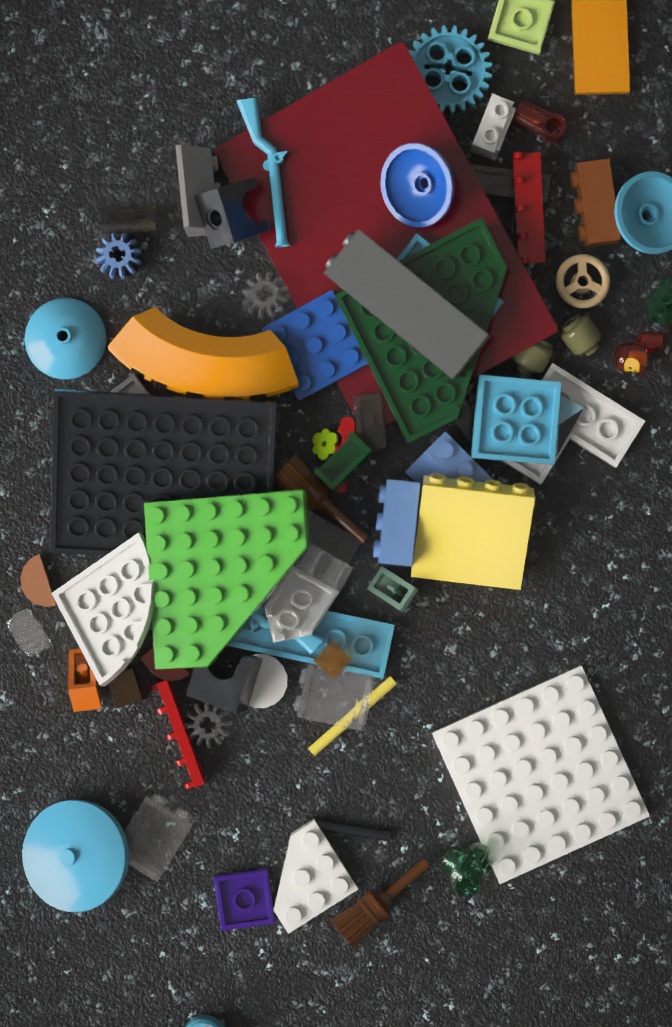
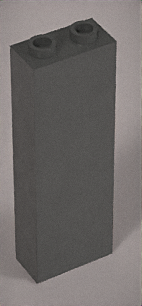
(406, 304)

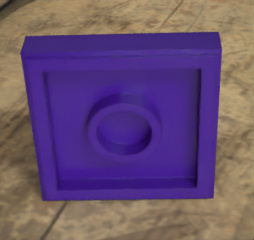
(244, 899)

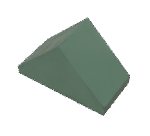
(392, 589)

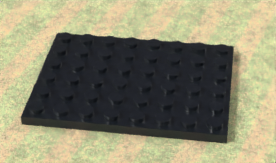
(145, 449)

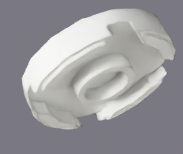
(270, 682)

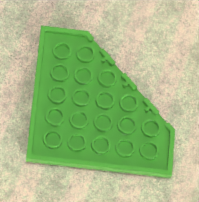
(216, 567)

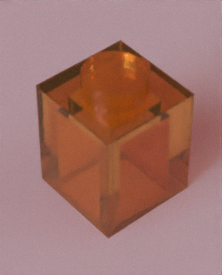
(332, 659)

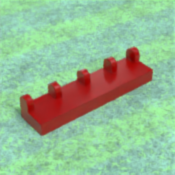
(528, 207)
(180, 733)

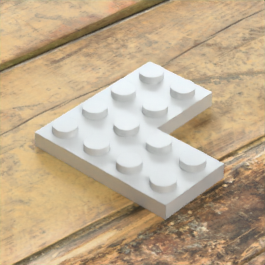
(601, 428)

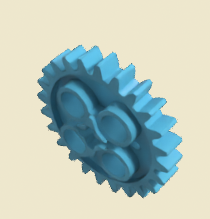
(451, 46)

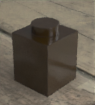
(126, 688)

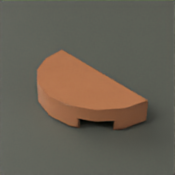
(36, 583)

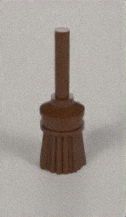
(297, 477)
(373, 907)

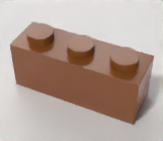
(595, 203)

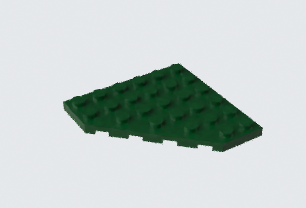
(469, 275)

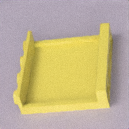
(472, 531)

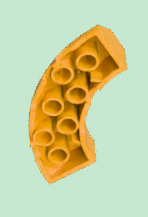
(204, 362)

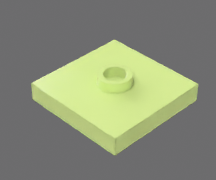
(521, 23)

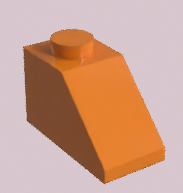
(82, 683)

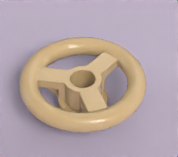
(565, 292)

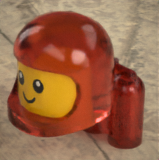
(633, 355)

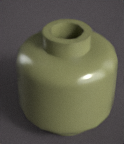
(581, 335)
(534, 358)

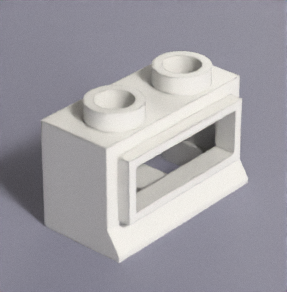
(493, 127)

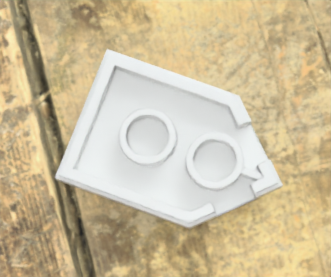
(298, 605)

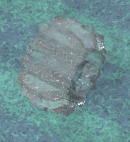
(258, 288)
(28, 632)
(202, 730)

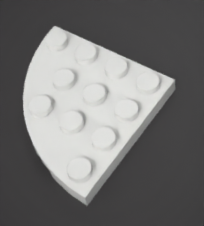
(110, 608)

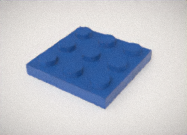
(318, 344)

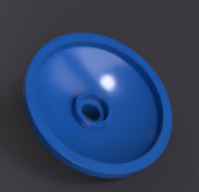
(406, 188)

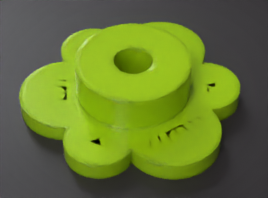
(324, 444)

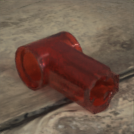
(537, 119)

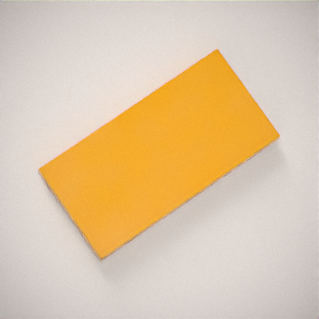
(600, 47)

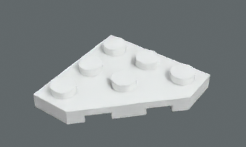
(310, 878)

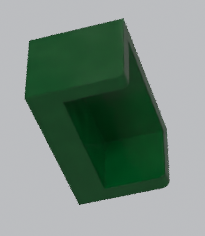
(344, 463)

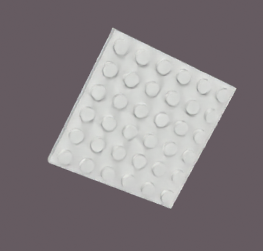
(540, 774)

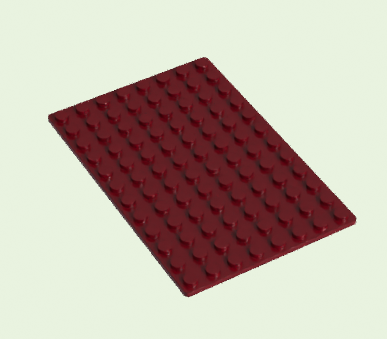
(334, 187)

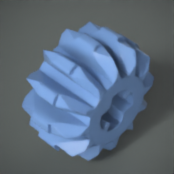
(126, 248)

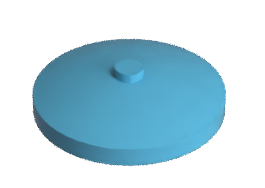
(75, 855)

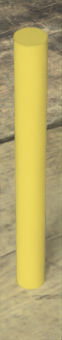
(335, 731)

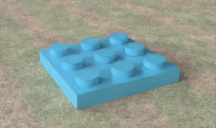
(516, 420)

